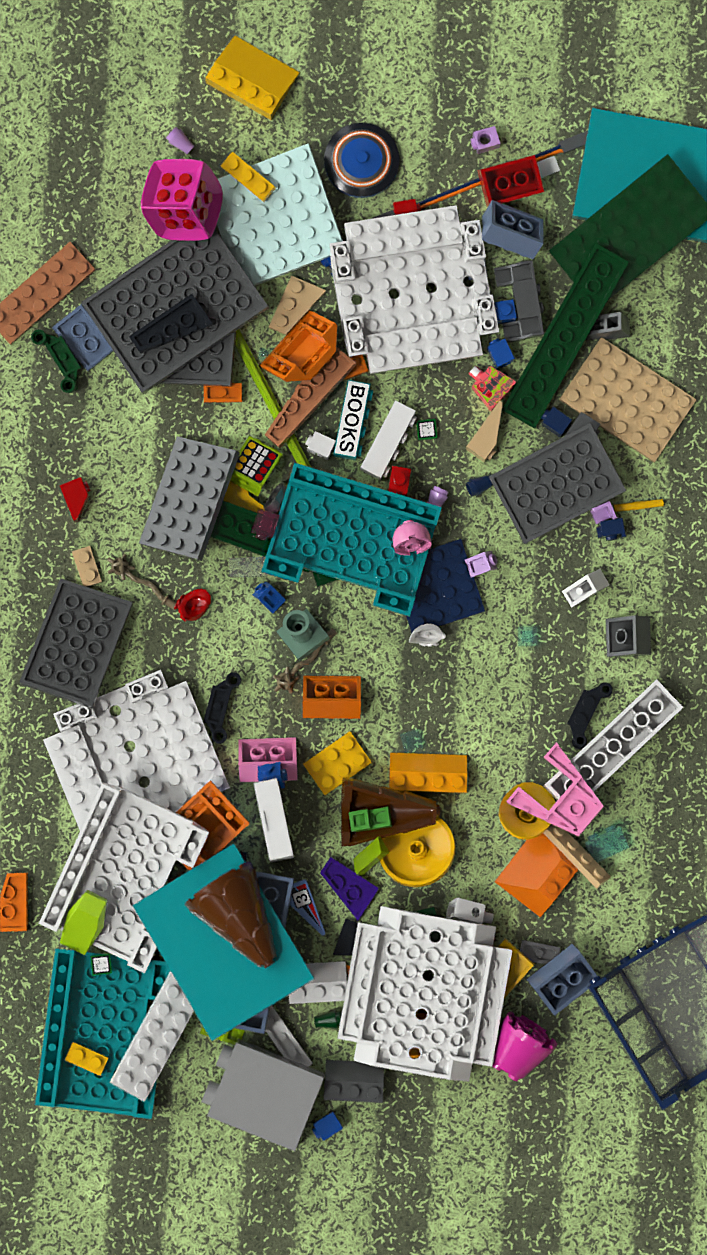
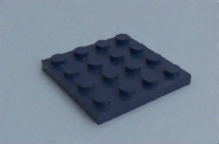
(445, 588)

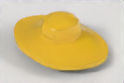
(520, 823)

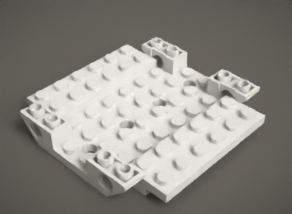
(405, 256)
(168, 741)
(389, 988)

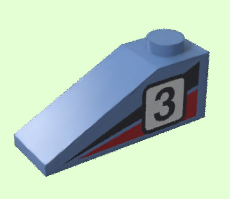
(304, 904)

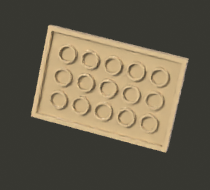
(628, 399)

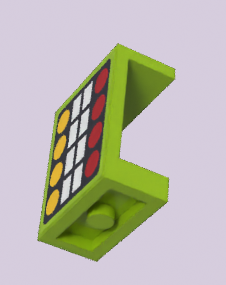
(255, 465)

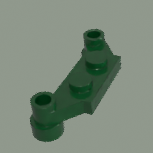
(62, 356)

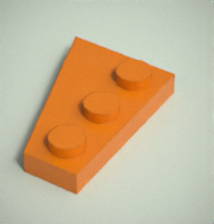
(14, 903)

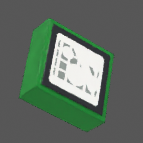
(426, 429)
(101, 964)

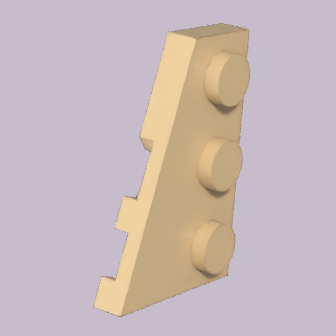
(294, 304)

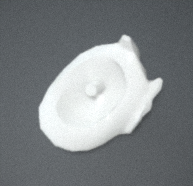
(427, 635)

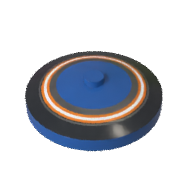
(361, 160)

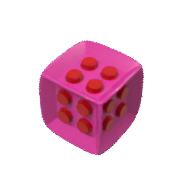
(182, 199)

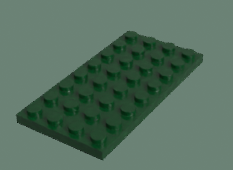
(637, 223)

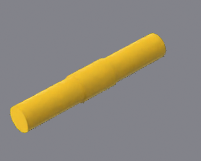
(638, 505)

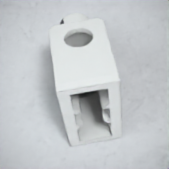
(462, 910)

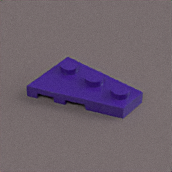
(350, 887)

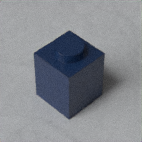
(555, 421)

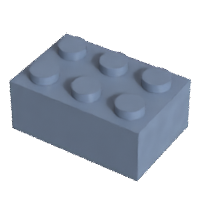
(512, 229)
(562, 979)

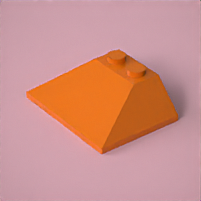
(303, 349)
(216, 815)
(537, 874)

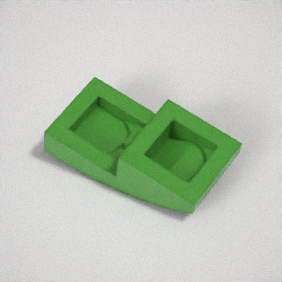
(370, 819)

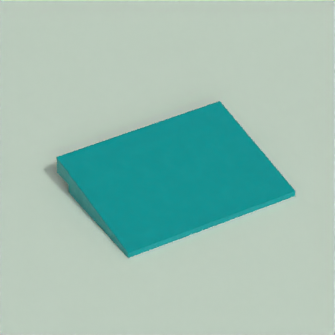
(625, 147)
(213, 975)

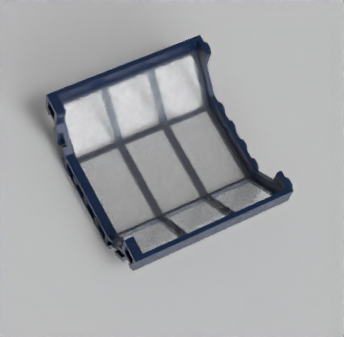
(661, 1010)

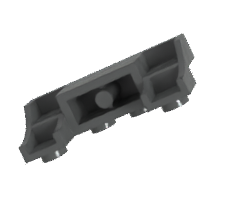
(526, 301)

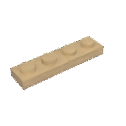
(577, 855)

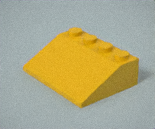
(251, 77)

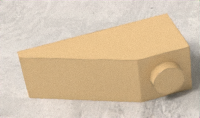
(485, 439)

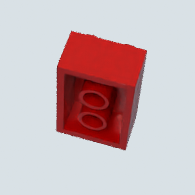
(511, 180)

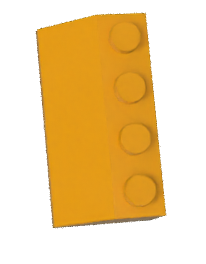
(428, 773)

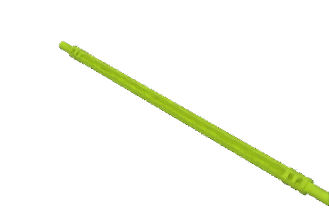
(267, 395)

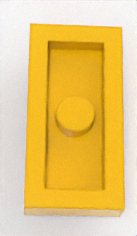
(86, 1058)

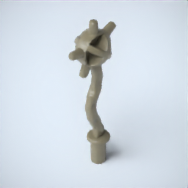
(121, 567)
(286, 679)

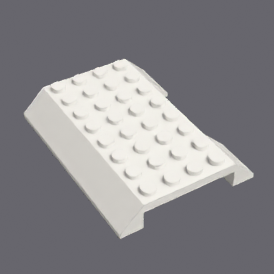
(123, 857)

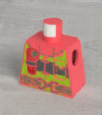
(491, 385)

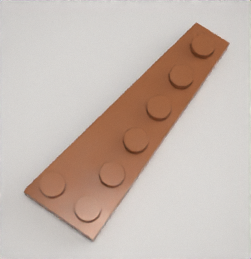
(308, 397)

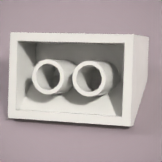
(327, 986)

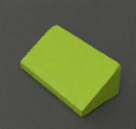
(370, 856)

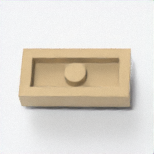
(87, 566)

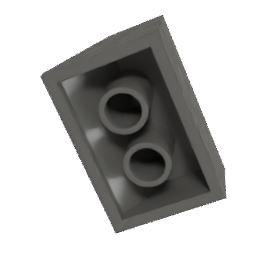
(353, 1082)

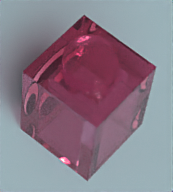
(265, 524)

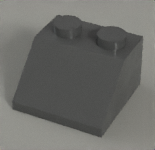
(628, 636)

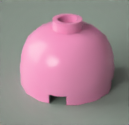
(411, 537)

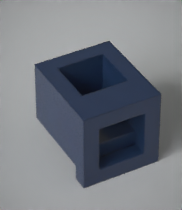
(611, 529)

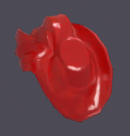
(193, 605)

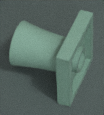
(302, 633)

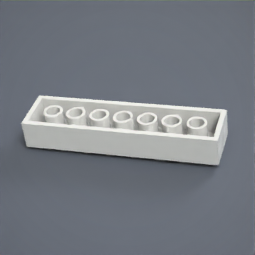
(619, 739)

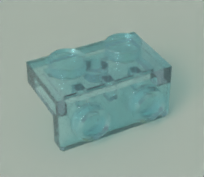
(606, 844)

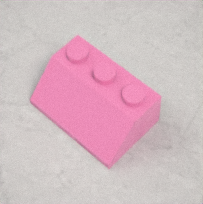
(266, 751)

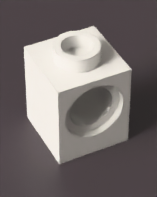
(320, 444)

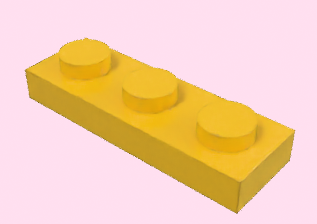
(248, 176)

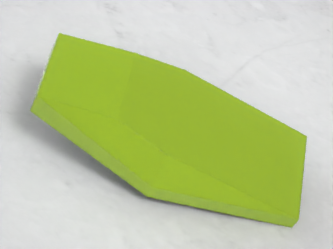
(84, 922)

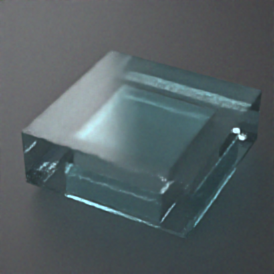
(527, 636)
(411, 741)

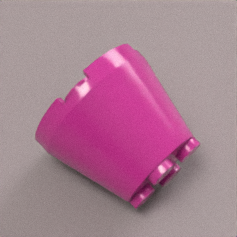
(517, 1050)

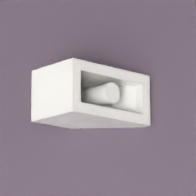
(585, 587)

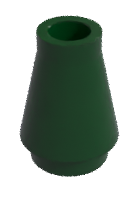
(328, 1020)

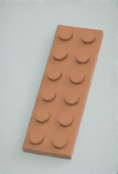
(42, 291)

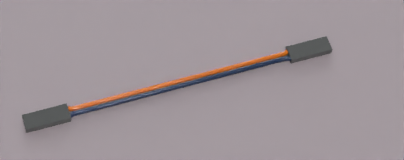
(566, 145)

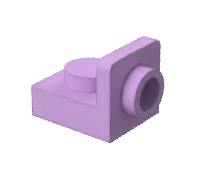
(481, 563)

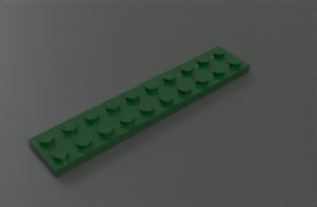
(565, 336)

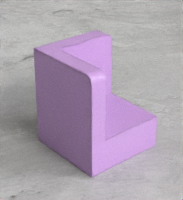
(603, 512)

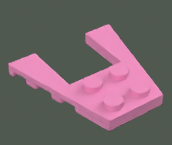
(573, 809)

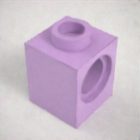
(489, 133)

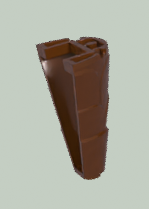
(406, 809)
(237, 913)

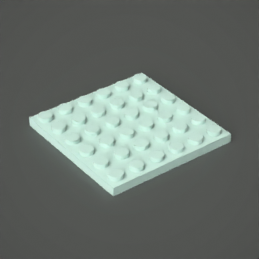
(287, 228)

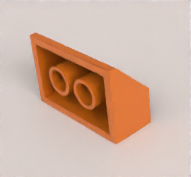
(332, 697)

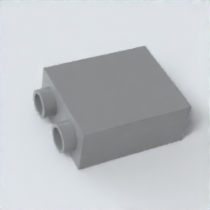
(263, 1093)

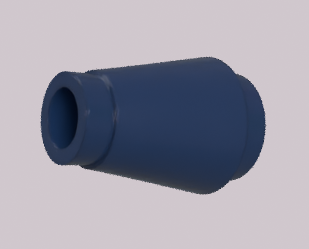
(478, 485)

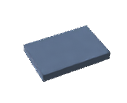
(83, 337)

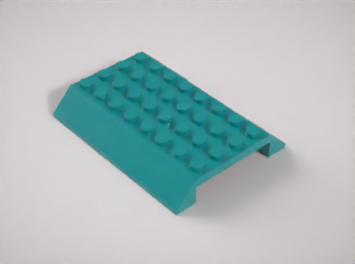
(348, 535)
(102, 1016)

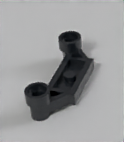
(218, 706)
(584, 711)

